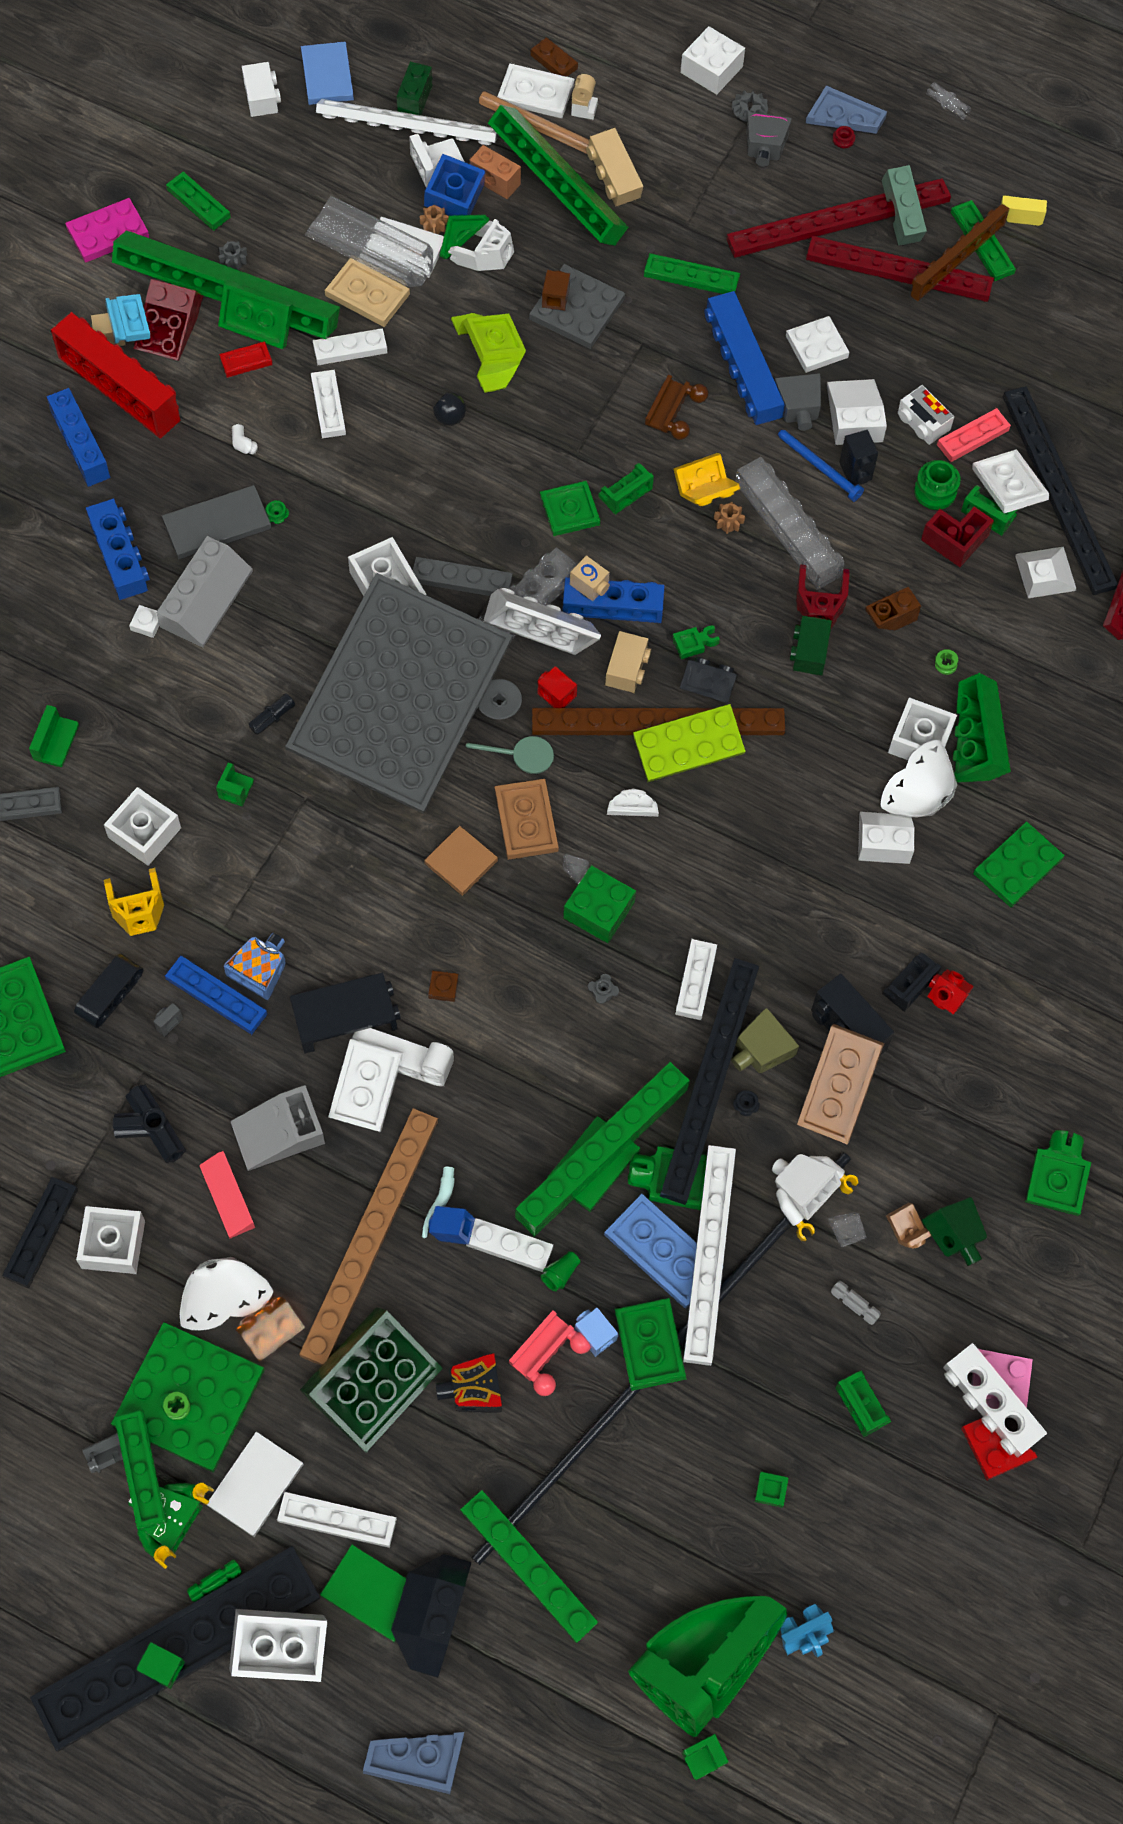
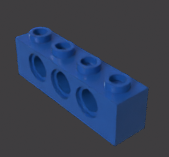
(78, 437)
(129, 581)
(622, 608)

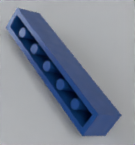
(744, 358)

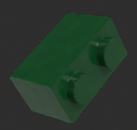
(414, 89)
(812, 645)

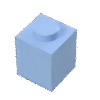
(596, 1330)

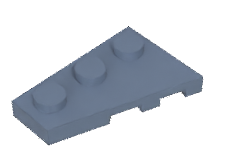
(840, 109)
(419, 1762)

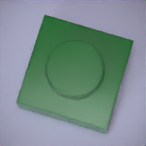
(771, 1489)

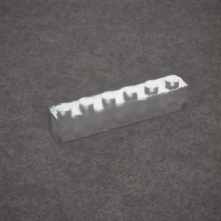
(789, 522)

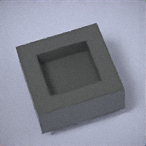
(167, 1019)

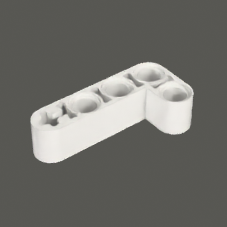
(418, 1062)

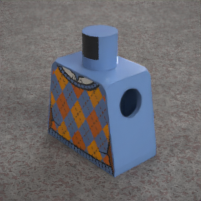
(257, 965)

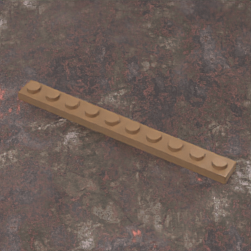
(368, 1238)

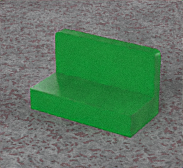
(53, 738)

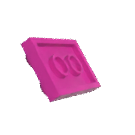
(97, 230)

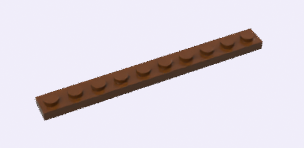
(629, 720)

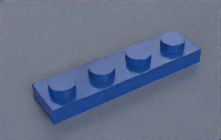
(216, 995)

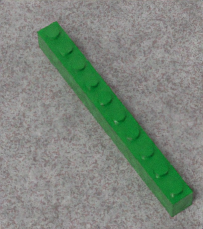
(208, 279)

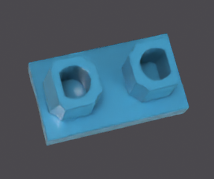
(810, 1634)

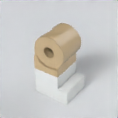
(582, 101)

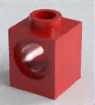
(556, 688)

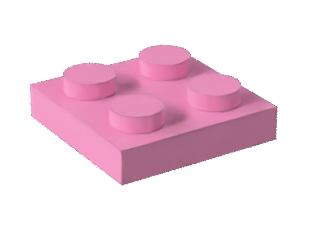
(1013, 1370)

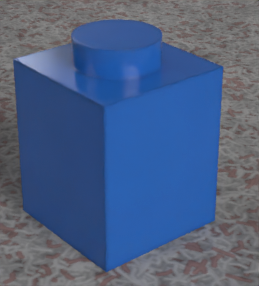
(451, 1225)

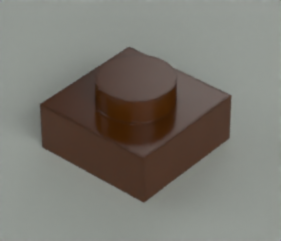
(443, 986)

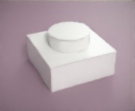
(145, 621)

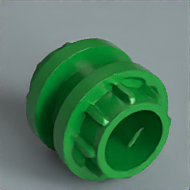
(937, 484)

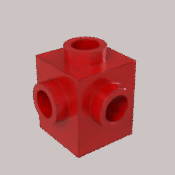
(949, 990)

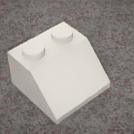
(885, 838)

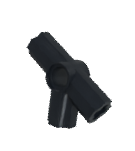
(138, 1124)

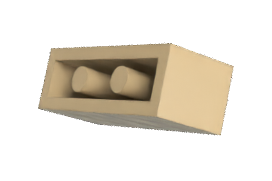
(614, 167)

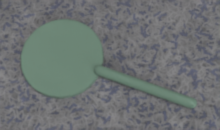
(530, 754)

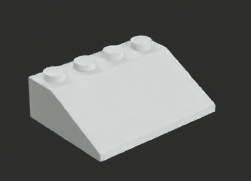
(540, 622)

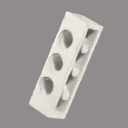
(973, 1361)

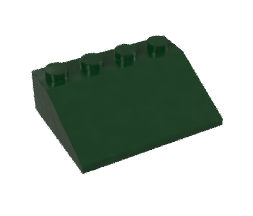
(371, 1378)

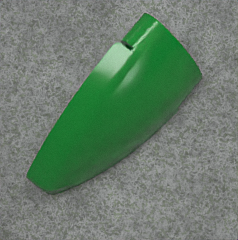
(706, 1658)

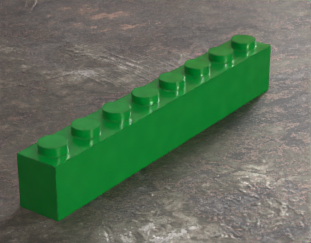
(558, 175)
(601, 1149)

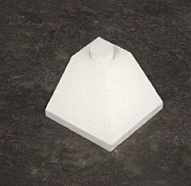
(1045, 572)

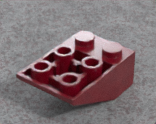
(170, 318)

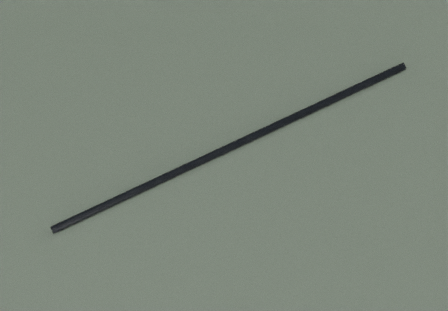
(616, 1407)

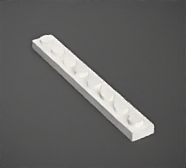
(398, 120)
(709, 1256)

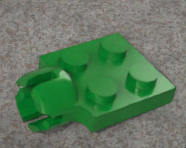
(651, 1171)
(1059, 1175)

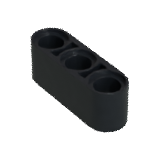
(108, 990)

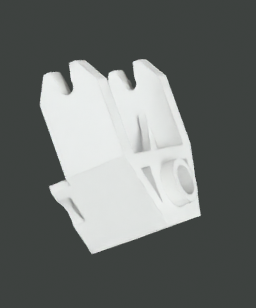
(492, 251)

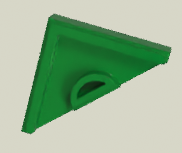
(459, 230)

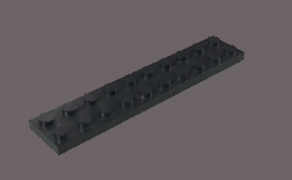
(195, 1634)

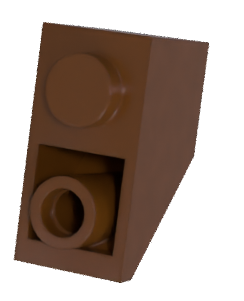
(895, 610)

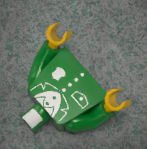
(180, 1511)

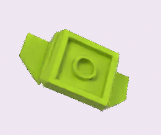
(496, 345)

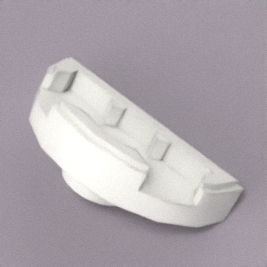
(633, 803)

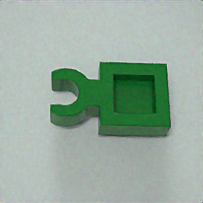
(692, 642)

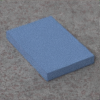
(327, 72)

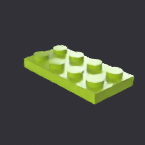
(689, 743)

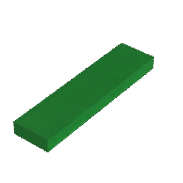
(991, 252)
(691, 274)
(140, 1469)

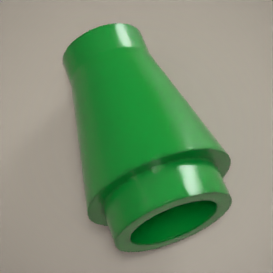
(559, 1272)

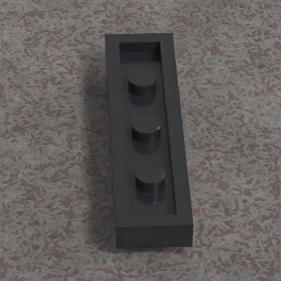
(40, 1232)

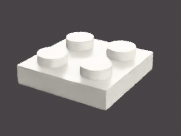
(817, 344)

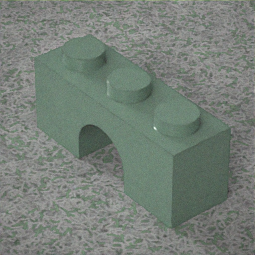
(901, 190)

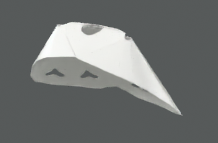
(923, 783)
(221, 1292)

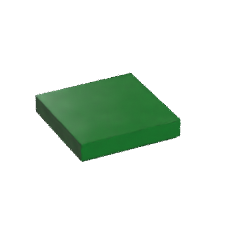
(570, 508)

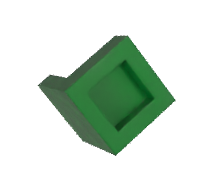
(234, 786)
(160, 1665)
(705, 1757)

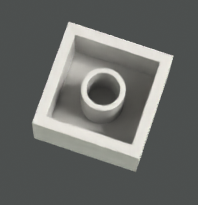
(712, 60)
(918, 726)
(142, 826)
(110, 1240)

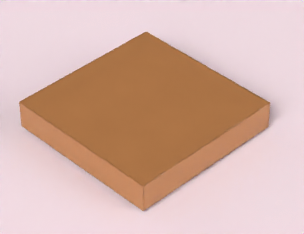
(461, 860)

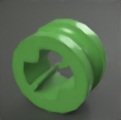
(949, 669)
(171, 1399)

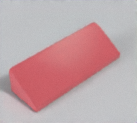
(226, 1195)

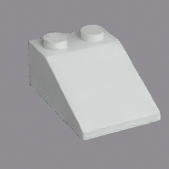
(856, 408)

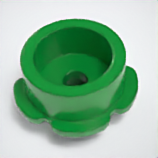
(276, 506)

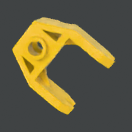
(149, 902)

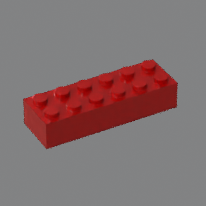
(116, 374)

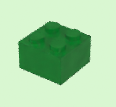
(599, 904)

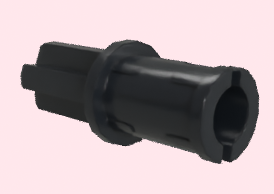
(271, 714)

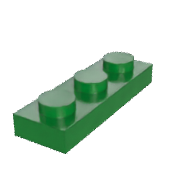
(198, 201)

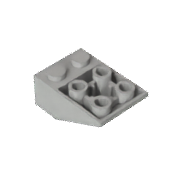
(278, 1128)

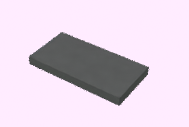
(221, 518)

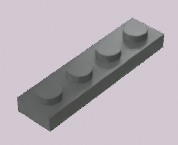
(460, 576)

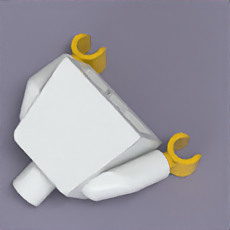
(806, 1186)

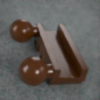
(669, 403)

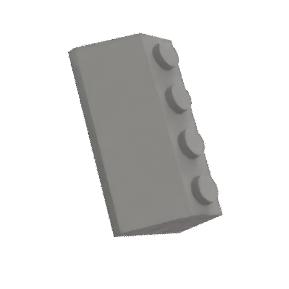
(204, 592)

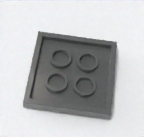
(587, 310)

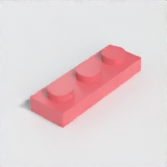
(973, 435)

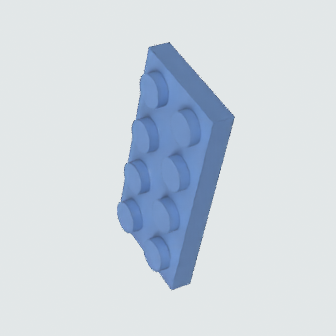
(656, 1247)

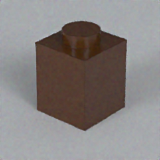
(556, 290)

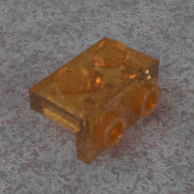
(270, 1327)

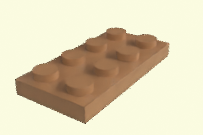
(840, 1083)

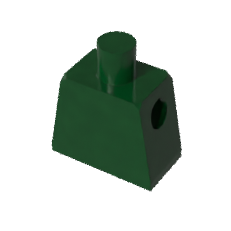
(957, 1230)

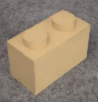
(627, 662)

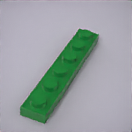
(529, 1566)

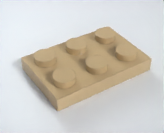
(367, 292)

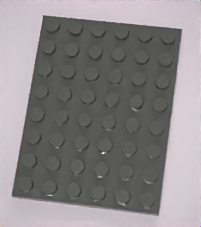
(399, 692)

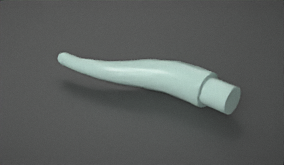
(444, 1195)

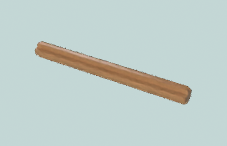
(539, 123)

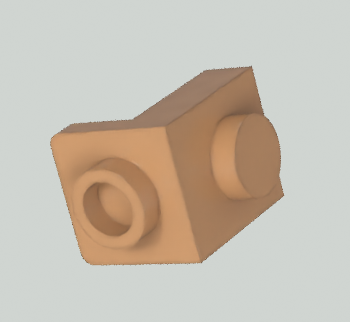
(908, 1226)

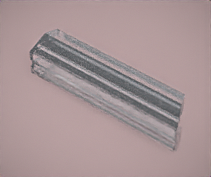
(372, 242)

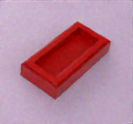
(245, 359)

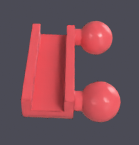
(541, 1347)

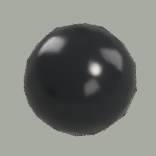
(450, 409)

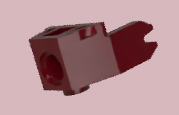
(809, 601)

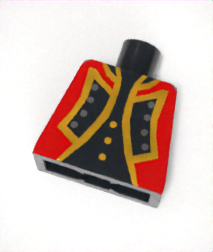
(473, 1386)

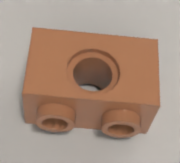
(500, 173)

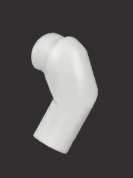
(241, 442)

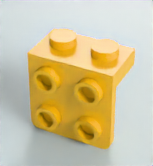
(704, 480)

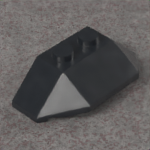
(429, 1612)

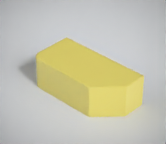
(1025, 210)

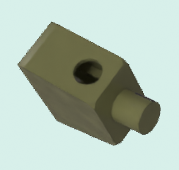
(764, 1044)

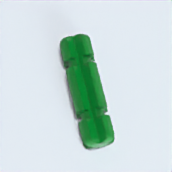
(214, 1580)

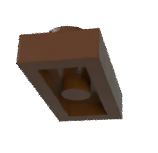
(553, 58)

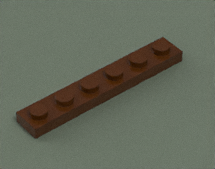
(959, 252)

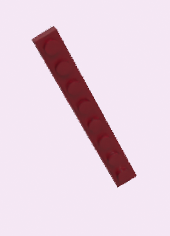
(895, 267)

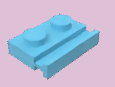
(127, 318)

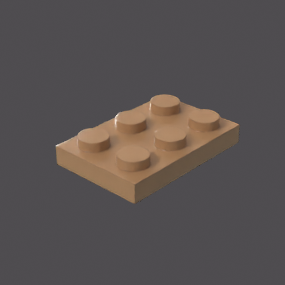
(526, 819)

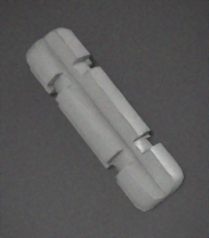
(855, 1302)

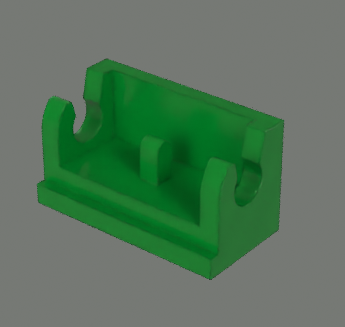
(627, 489)
(990, 508)
(862, 1403)

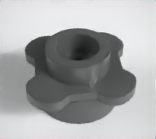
(603, 996)

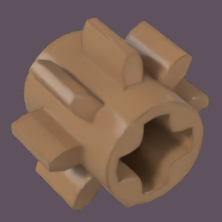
(434, 219)
(729, 517)

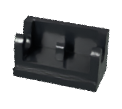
(912, 981)

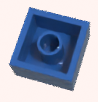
(454, 186)

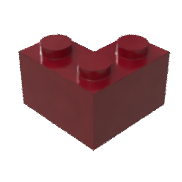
(954, 538)

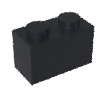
(858, 457)

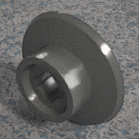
(506, 692)

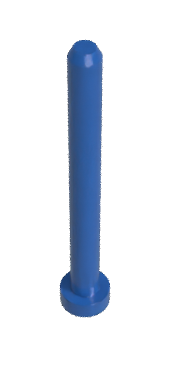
(854, 491)

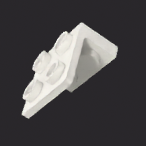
(427, 157)

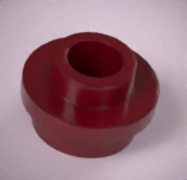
(843, 137)

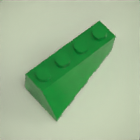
(980, 732)

